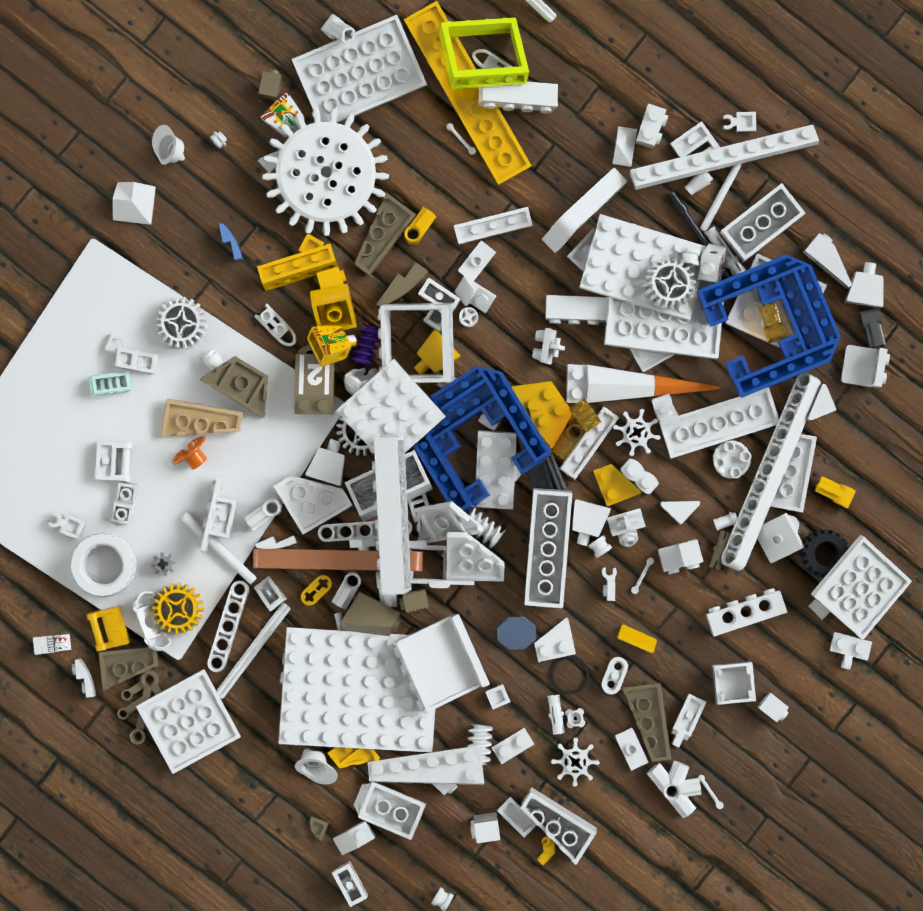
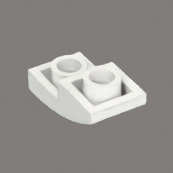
(124, 502)
(81, 671)

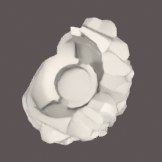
(356, 379)

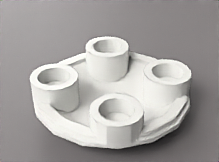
(731, 459)

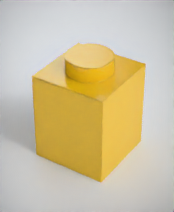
(331, 277)

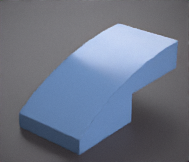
(228, 238)

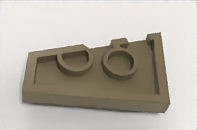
(124, 664)

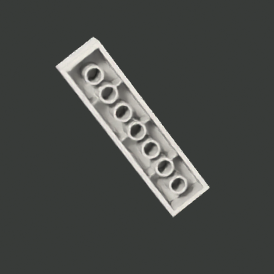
(392, 514)

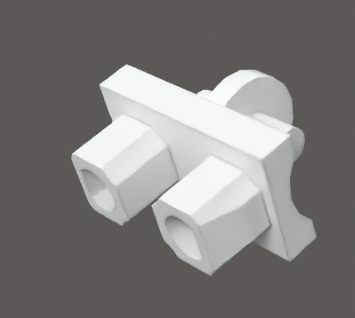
(550, 347)
(626, 522)

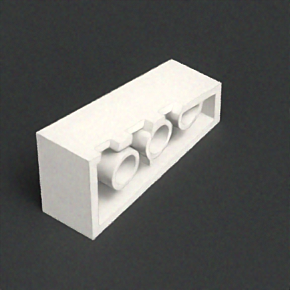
(559, 824)

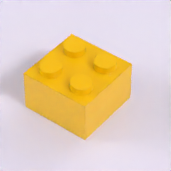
(333, 307)

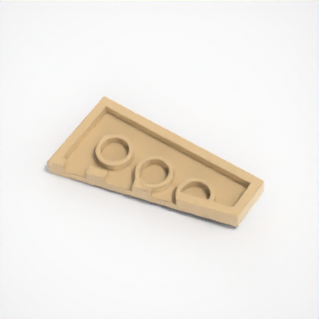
(195, 418)

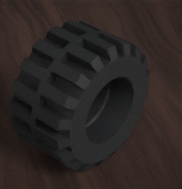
(812, 541)

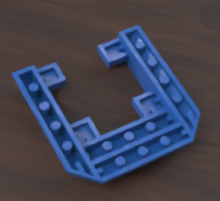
(805, 309)
(461, 401)

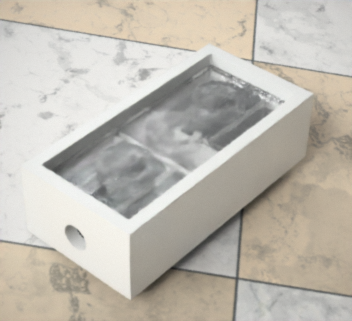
(362, 486)

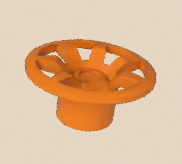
(193, 456)

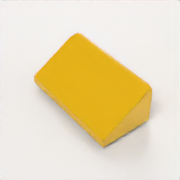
(637, 638)

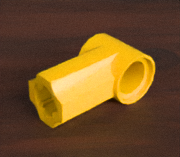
(420, 225)
(838, 493)

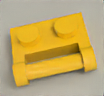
(114, 628)

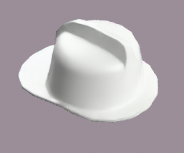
(167, 145)
(315, 767)

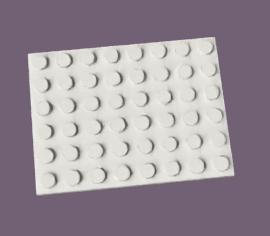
(349, 693)

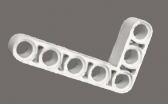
(583, 210)

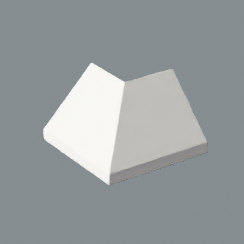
(133, 202)

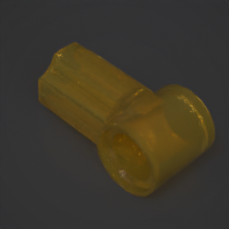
(774, 327)
(567, 443)

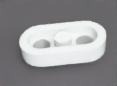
(614, 675)

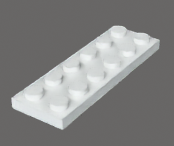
(720, 423)

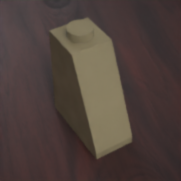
(370, 617)

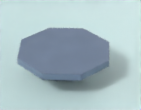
(516, 633)

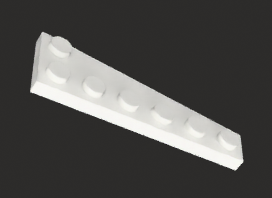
(443, 767)

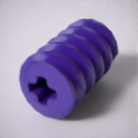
(367, 345)

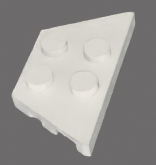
(438, 519)

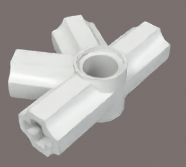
(676, 778)

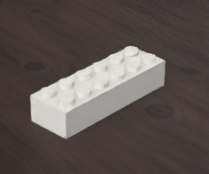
(548, 548)

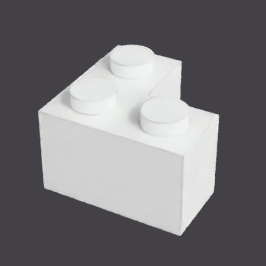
(435, 293)
(680, 555)

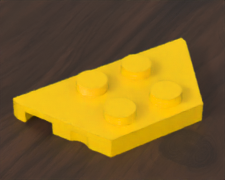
(546, 409)

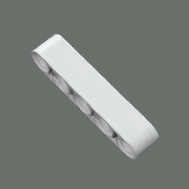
(355, 531)
(221, 633)

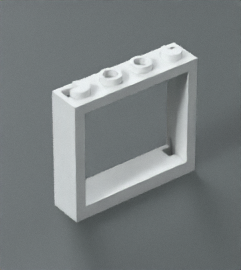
(384, 335)

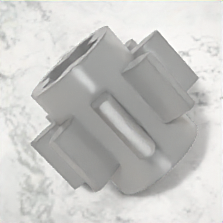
(159, 560)

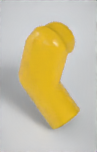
(548, 850)

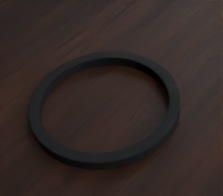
(569, 692)

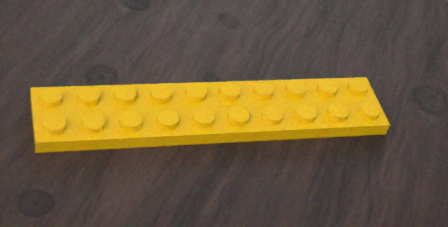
(485, 126)

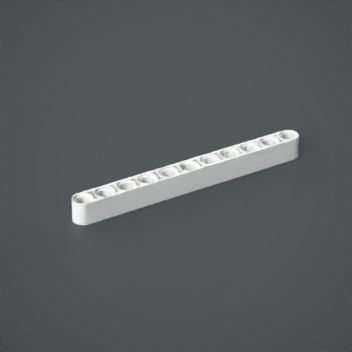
(771, 471)

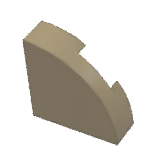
(318, 827)

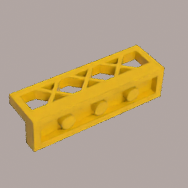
(296, 267)

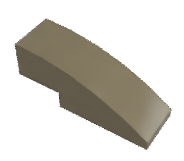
(402, 286)

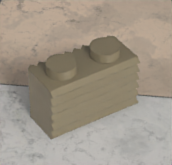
(414, 600)

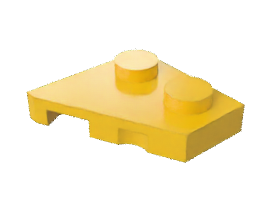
(614, 485)
(346, 757)

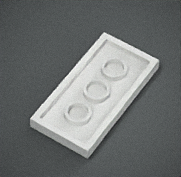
(496, 467)

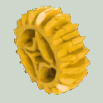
(191, 618)

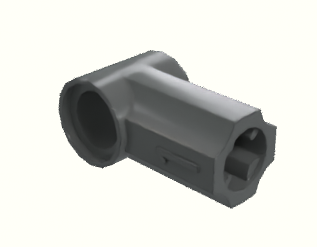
(871, 323)

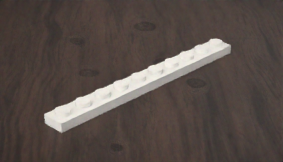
(724, 157)

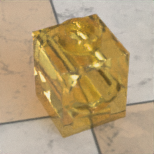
(585, 415)

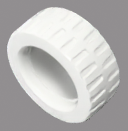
(80, 558)

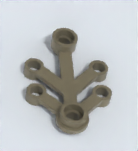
(148, 687)

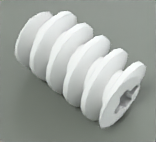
(489, 532)
(480, 739)

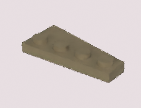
(383, 234)
(649, 712)

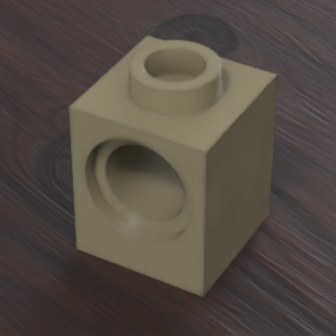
(270, 84)

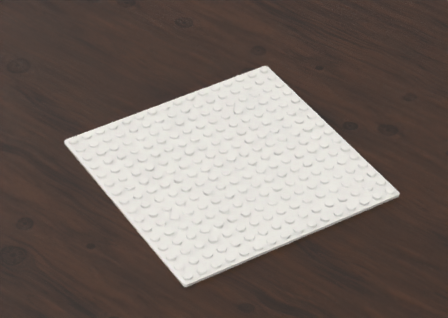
(55, 425)

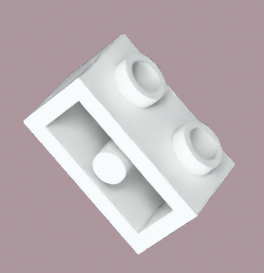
(650, 126)

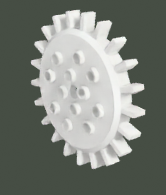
(294, 188)

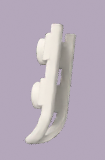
(490, 62)
(279, 329)

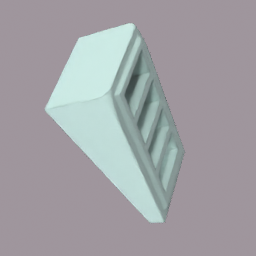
(93, 387)

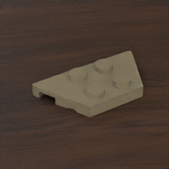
(240, 383)

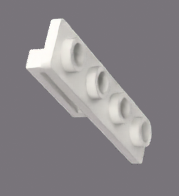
(219, 517)

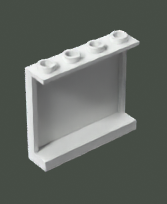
(440, 663)

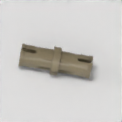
(719, 549)

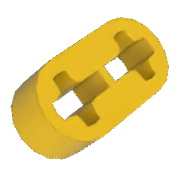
(313, 586)

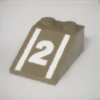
(313, 386)

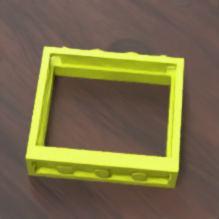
(483, 77)

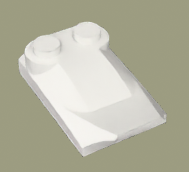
(389, 809)

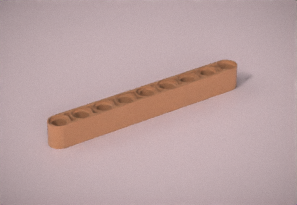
(325, 559)

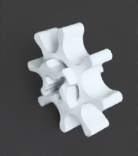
(631, 423)
(567, 769)

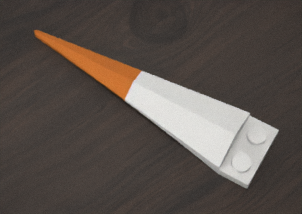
(609, 384)

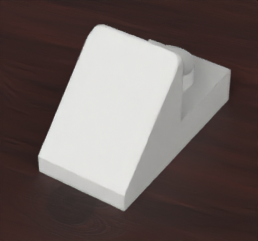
(474, 294)

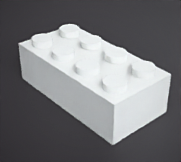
(762, 222)

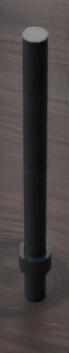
(681, 209)

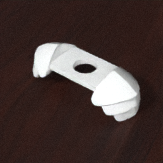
(154, 636)

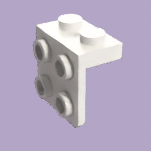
(865, 366)

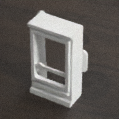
(434, 583)

